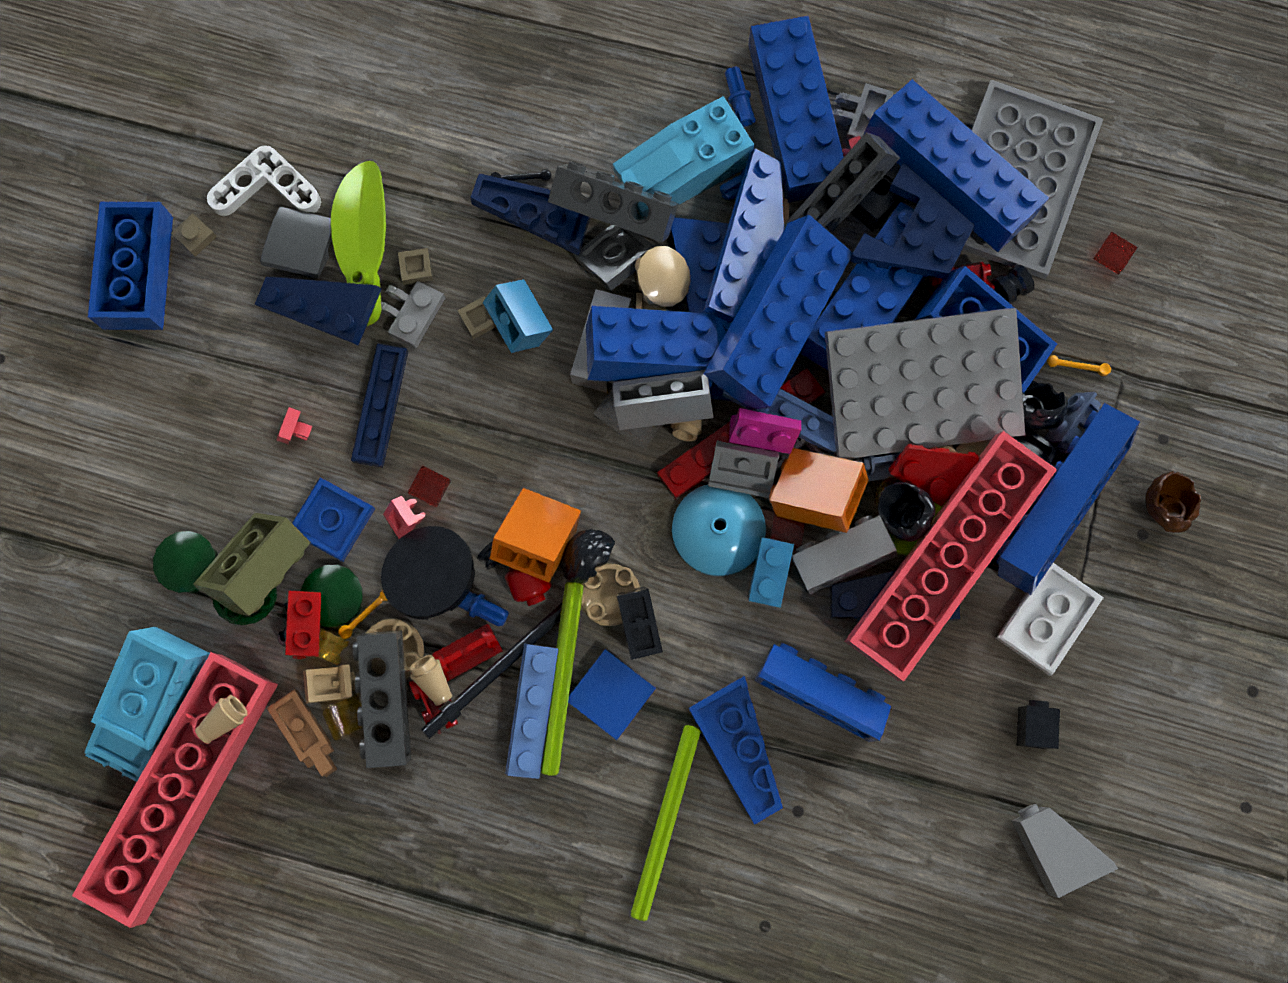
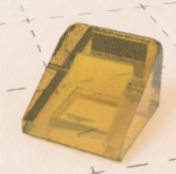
(342, 717)

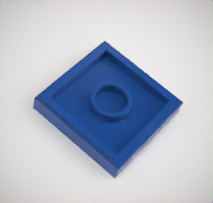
(332, 519)
(611, 694)

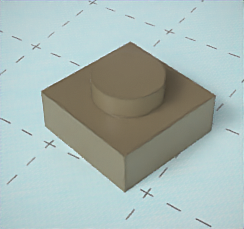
(193, 234)
(415, 266)
(476, 318)

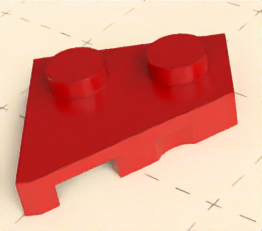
(933, 469)

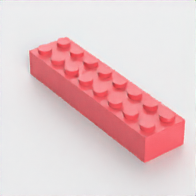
(950, 556)
(172, 796)

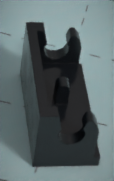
(639, 623)

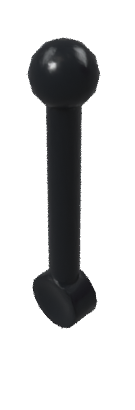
(545, 175)

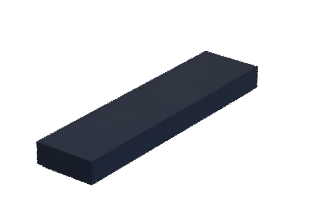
(379, 405)

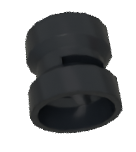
(1015, 283)

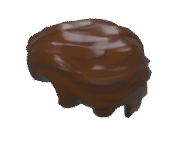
(1173, 502)

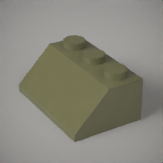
(253, 563)

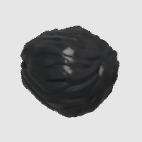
(1043, 406)
(906, 510)
(584, 553)

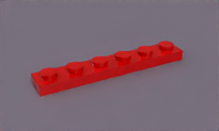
(697, 462)

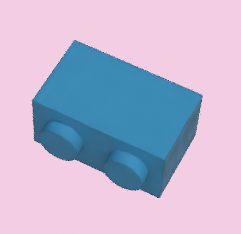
(517, 315)
(770, 572)

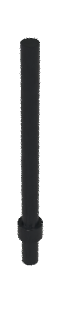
(451, 710)

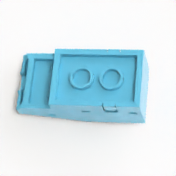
(688, 154)
(142, 698)

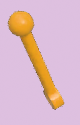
(1103, 370)
(346, 630)

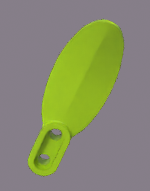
(360, 227)

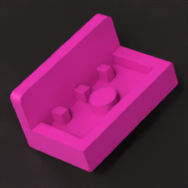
(764, 430)

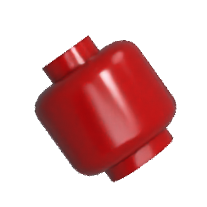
(526, 587)

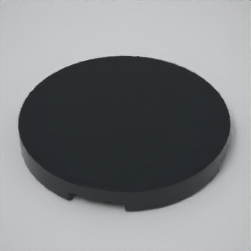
(428, 572)

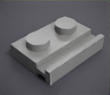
(743, 469)

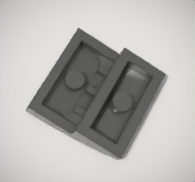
(297, 242)

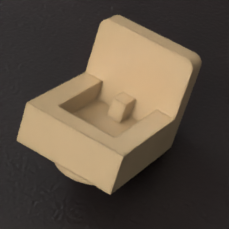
(328, 684)

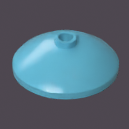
(714, 550)

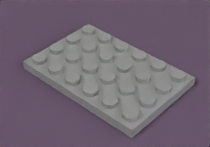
(1052, 151)
(925, 382)

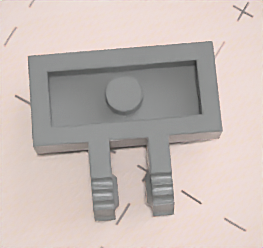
(870, 101)
(416, 313)

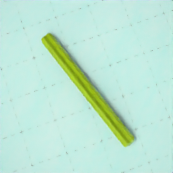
(562, 679)
(665, 823)

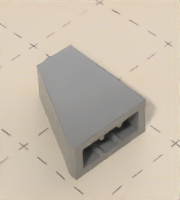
(1059, 851)

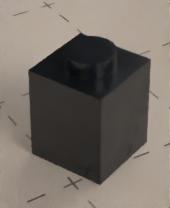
(1038, 725)

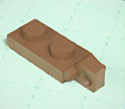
(303, 732)

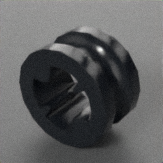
(484, 555)

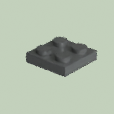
(613, 255)

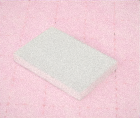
(1050, 619)

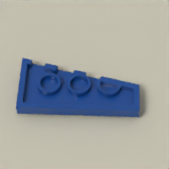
(735, 739)

